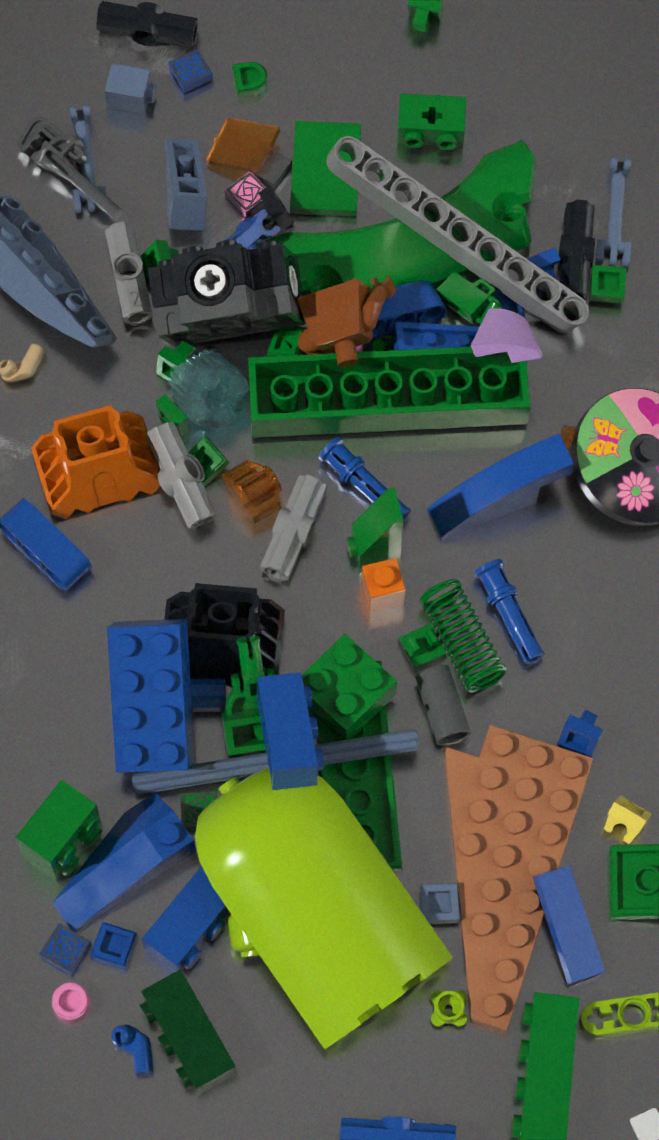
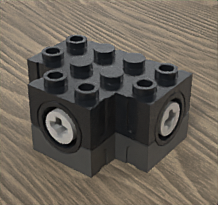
(225, 292)

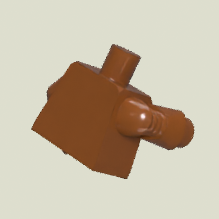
(342, 318)

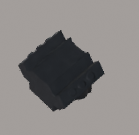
(217, 619)

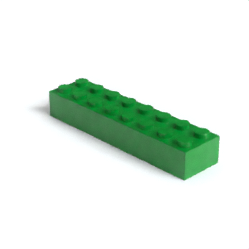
(386, 392)

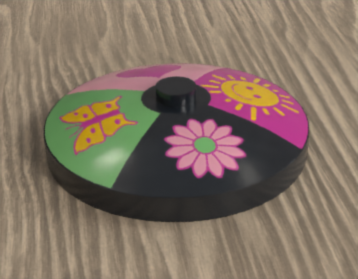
(619, 455)

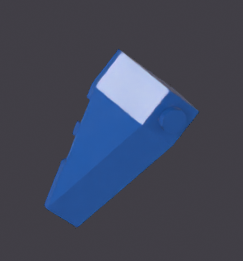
(132, 854)

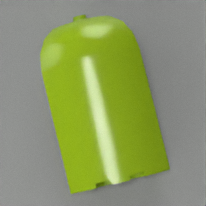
(315, 901)

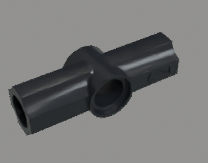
(147, 24)
(577, 247)

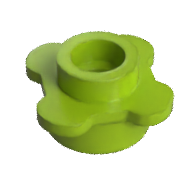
(441, 1000)

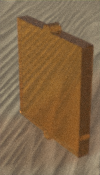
(243, 145)

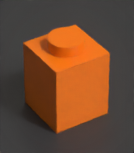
(383, 585)

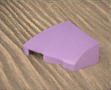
(507, 333)

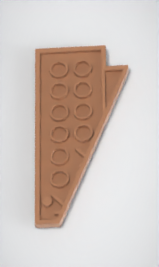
(507, 826)

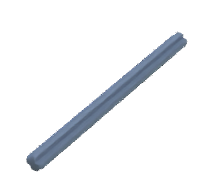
(247, 765)

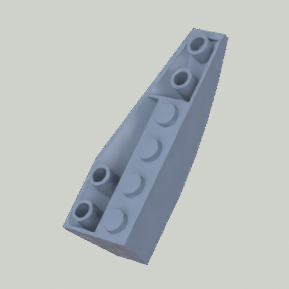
(43, 281)

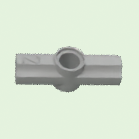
(130, 289)
(181, 475)
(293, 527)

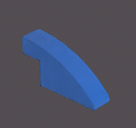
(501, 487)

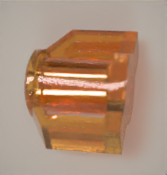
(254, 489)

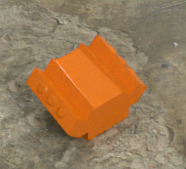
(95, 461)

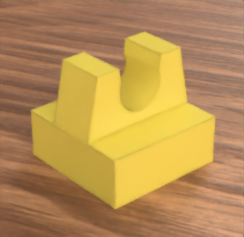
(629, 814)

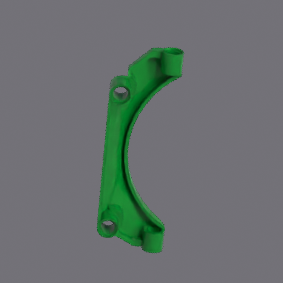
(488, 196)

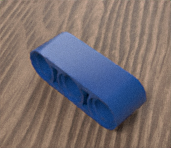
(411, 303)
(44, 544)

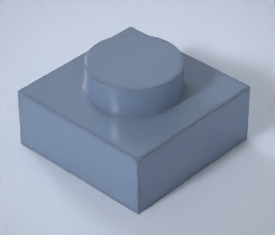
(440, 903)

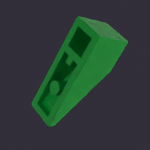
(377, 531)

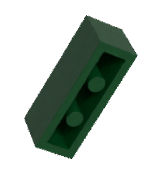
(187, 1033)

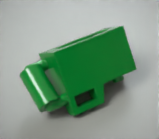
(467, 297)

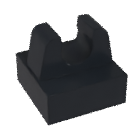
(275, 208)

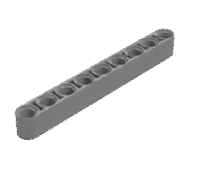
(440, 234)

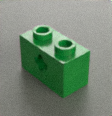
(431, 121)

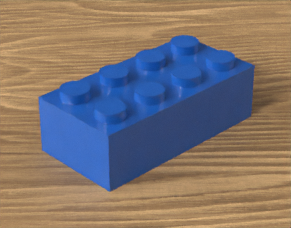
(151, 695)

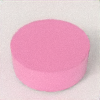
(70, 1002)

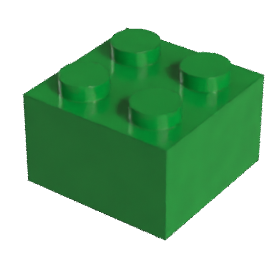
(348, 687)
(60, 831)

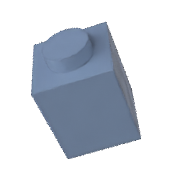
(129, 89)

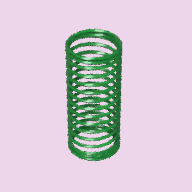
(445, 600)

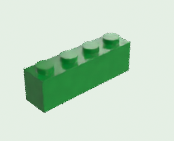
(548, 1067)

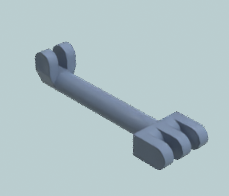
(81, 120)
(613, 245)

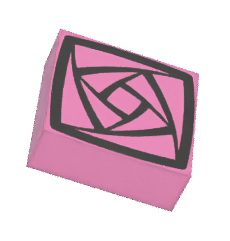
(244, 193)

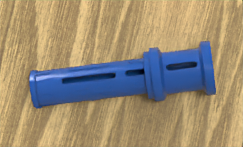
(353, 468)
(503, 597)

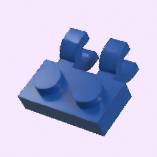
(252, 232)

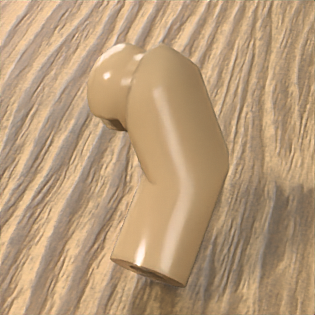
(24, 369)

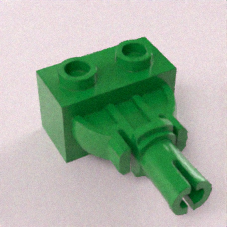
(241, 715)

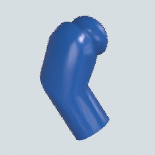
(136, 1044)

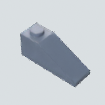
(185, 185)

